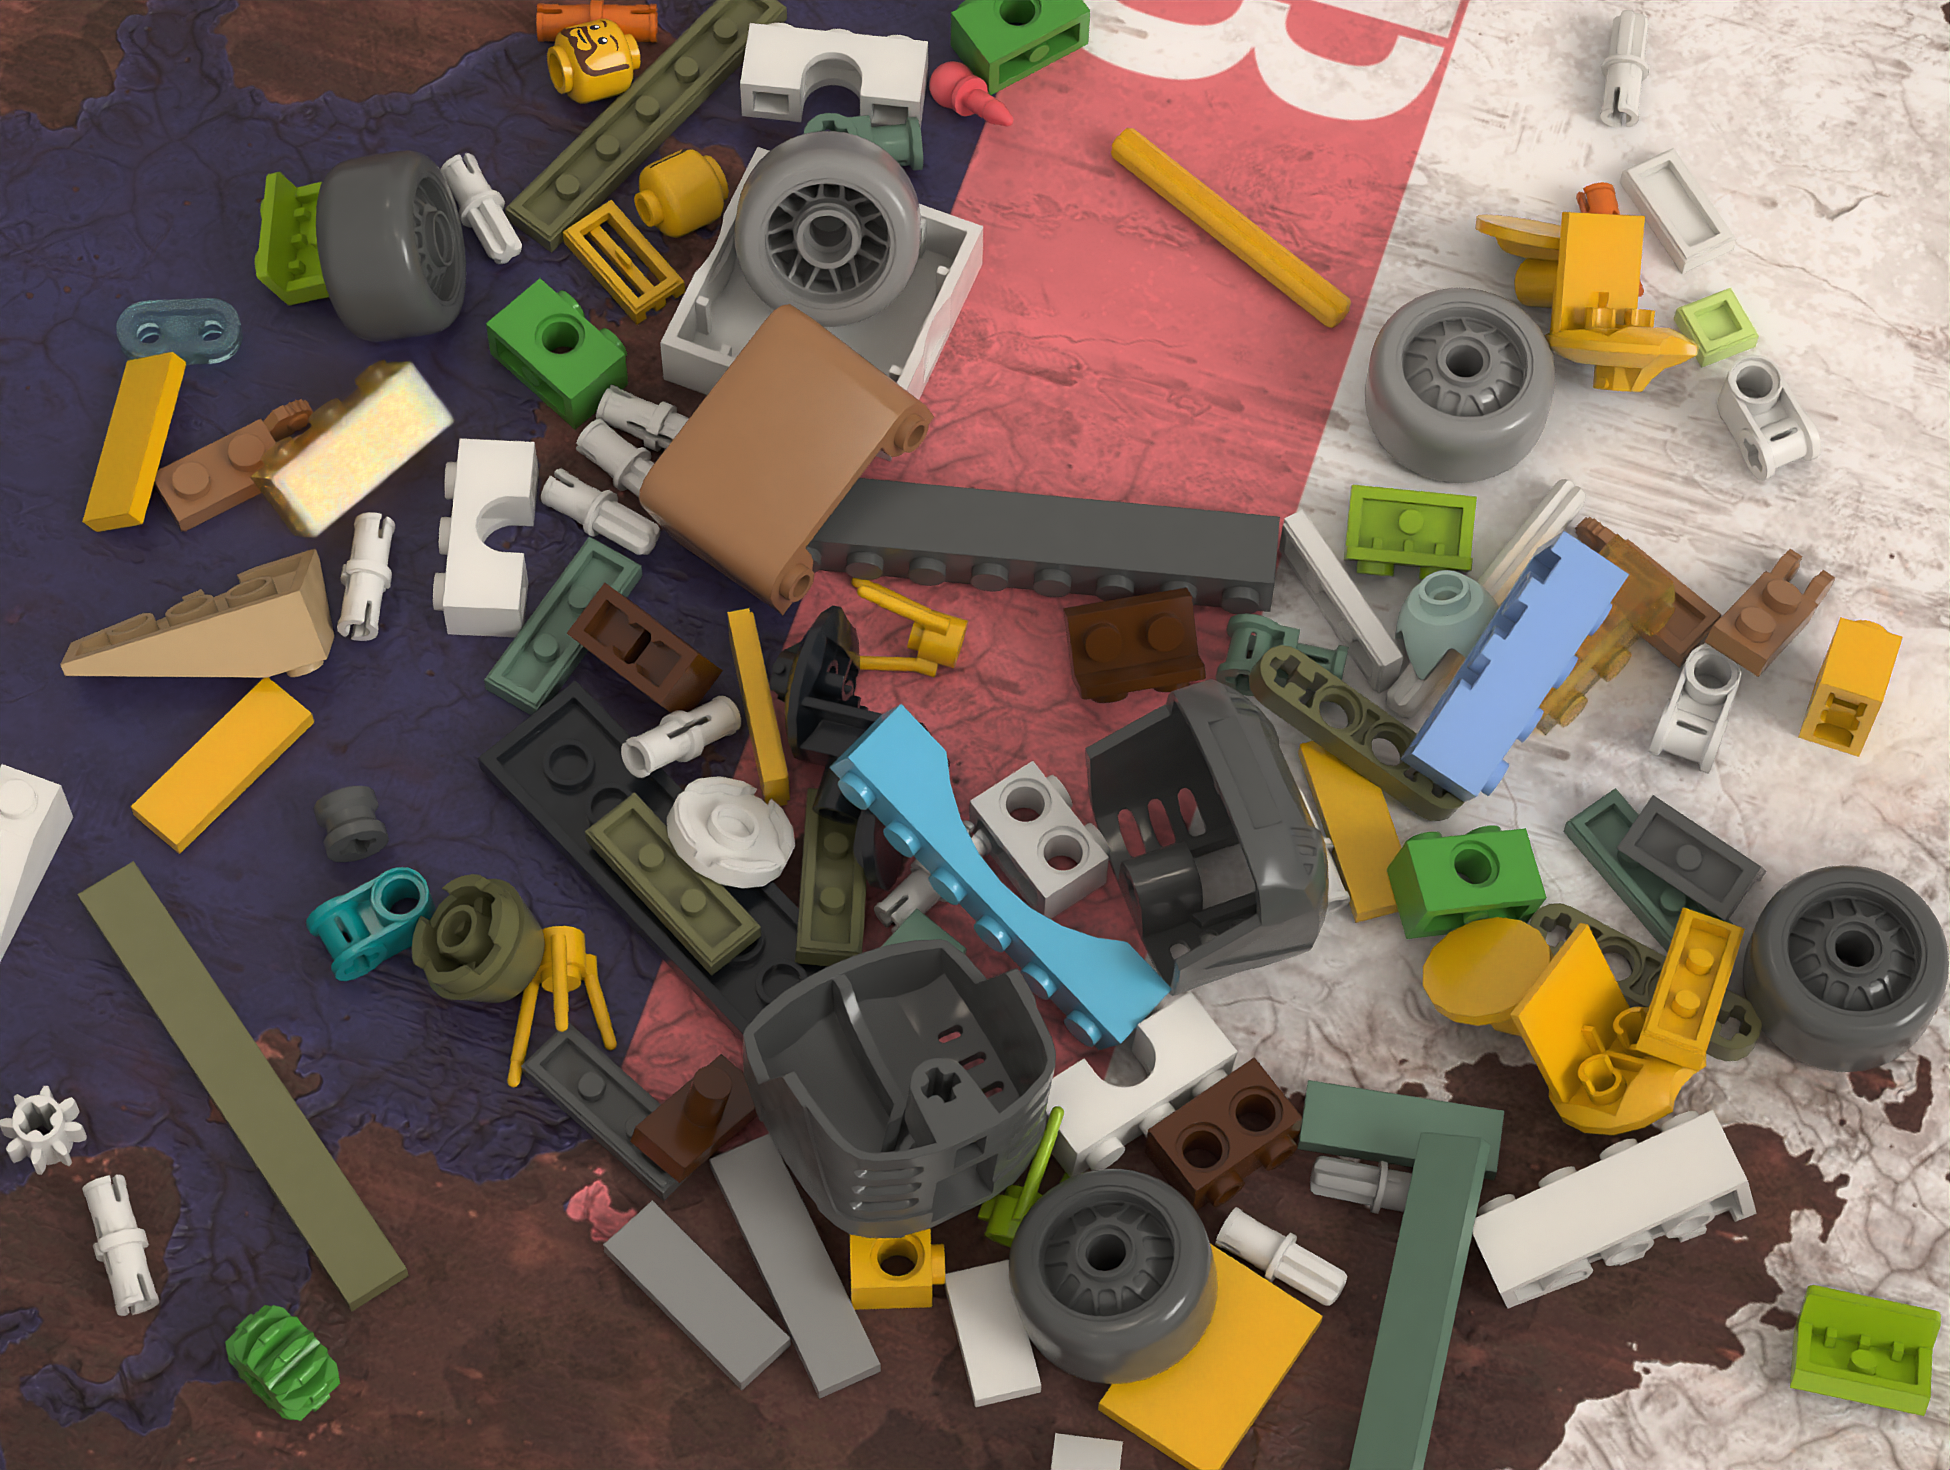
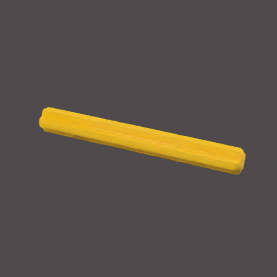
(1231, 228)

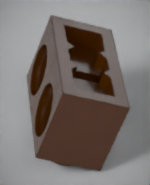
(644, 651)
(1212, 1125)

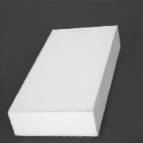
(1677, 210)
(991, 1334)

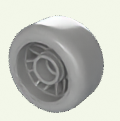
(836, 273)
(1459, 385)

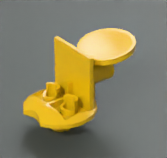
(1592, 285)
(1565, 1013)

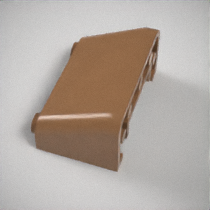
(778, 454)

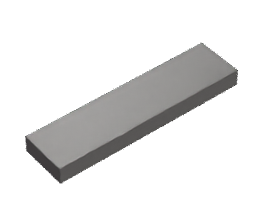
(795, 1266)

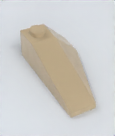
(256, 630)

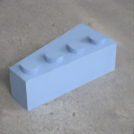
(1514, 666)

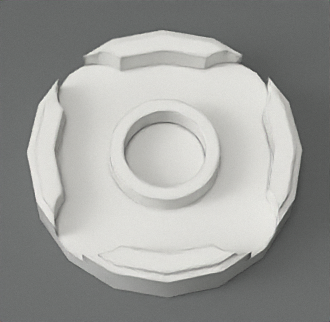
(730, 832)

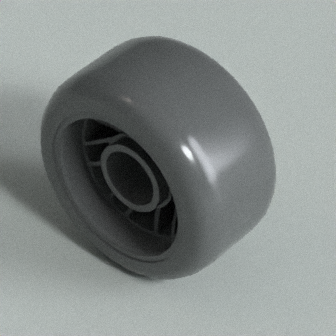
(391, 246)
(1838, 1012)
(1120, 1320)

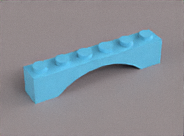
(906, 784)

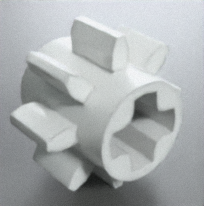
(55, 1117)

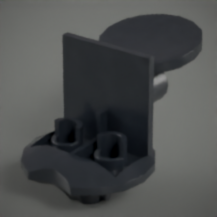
(824, 721)

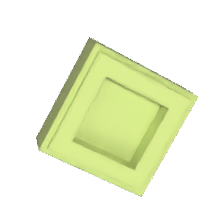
(1717, 327)

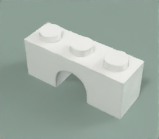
(790, 63)
(490, 489)
(1182, 1058)

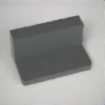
(1690, 858)

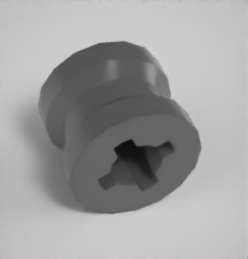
(351, 823)

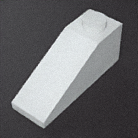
(31, 828)

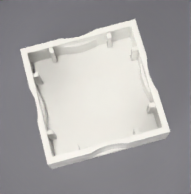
(901, 340)

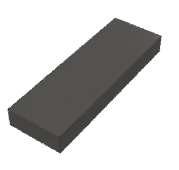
(599, 1100)

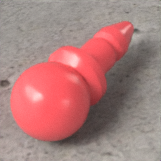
(959, 89)

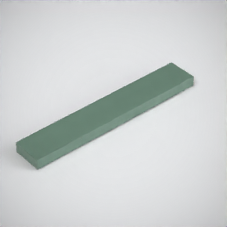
(1420, 1303)

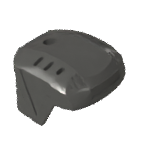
(1246, 796)
(882, 1110)

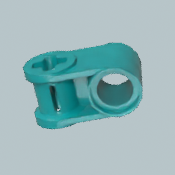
(368, 923)

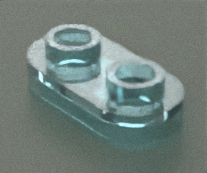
(181, 329)

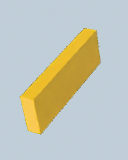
(134, 442)
(758, 707)
(222, 764)
(1359, 827)
(1690, 989)

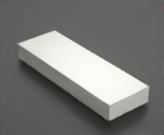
(1340, 601)

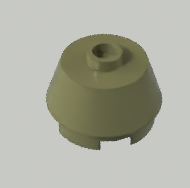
(479, 942)

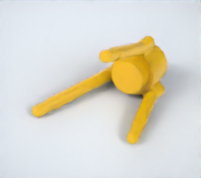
(933, 634)
(560, 972)

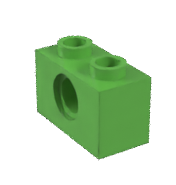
(1009, 52)
(568, 381)
(1437, 900)

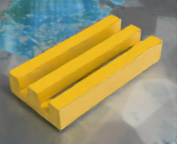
(650, 296)

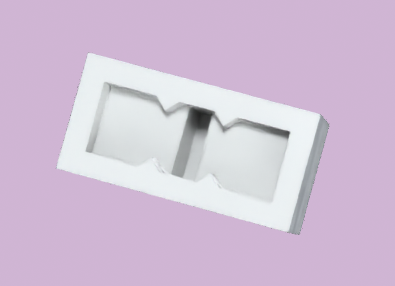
(1025, 847)

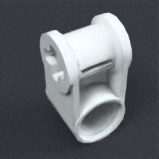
(1769, 428)
(1697, 715)

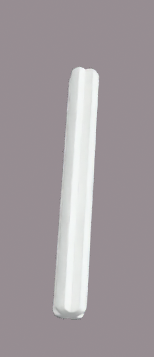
(1544, 523)

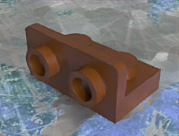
(1133, 645)

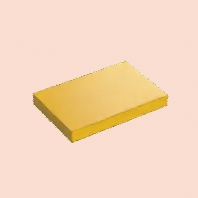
(1220, 1387)

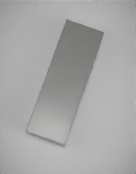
(697, 1295)

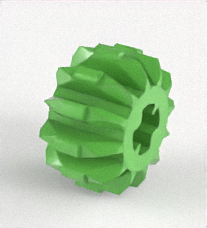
(282, 1362)

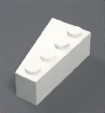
(1612, 1208)

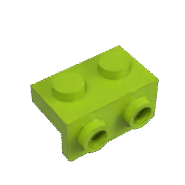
(288, 241)
(1409, 530)
(1864, 1349)

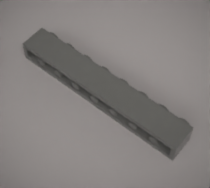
(1049, 544)

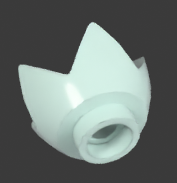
(1442, 615)

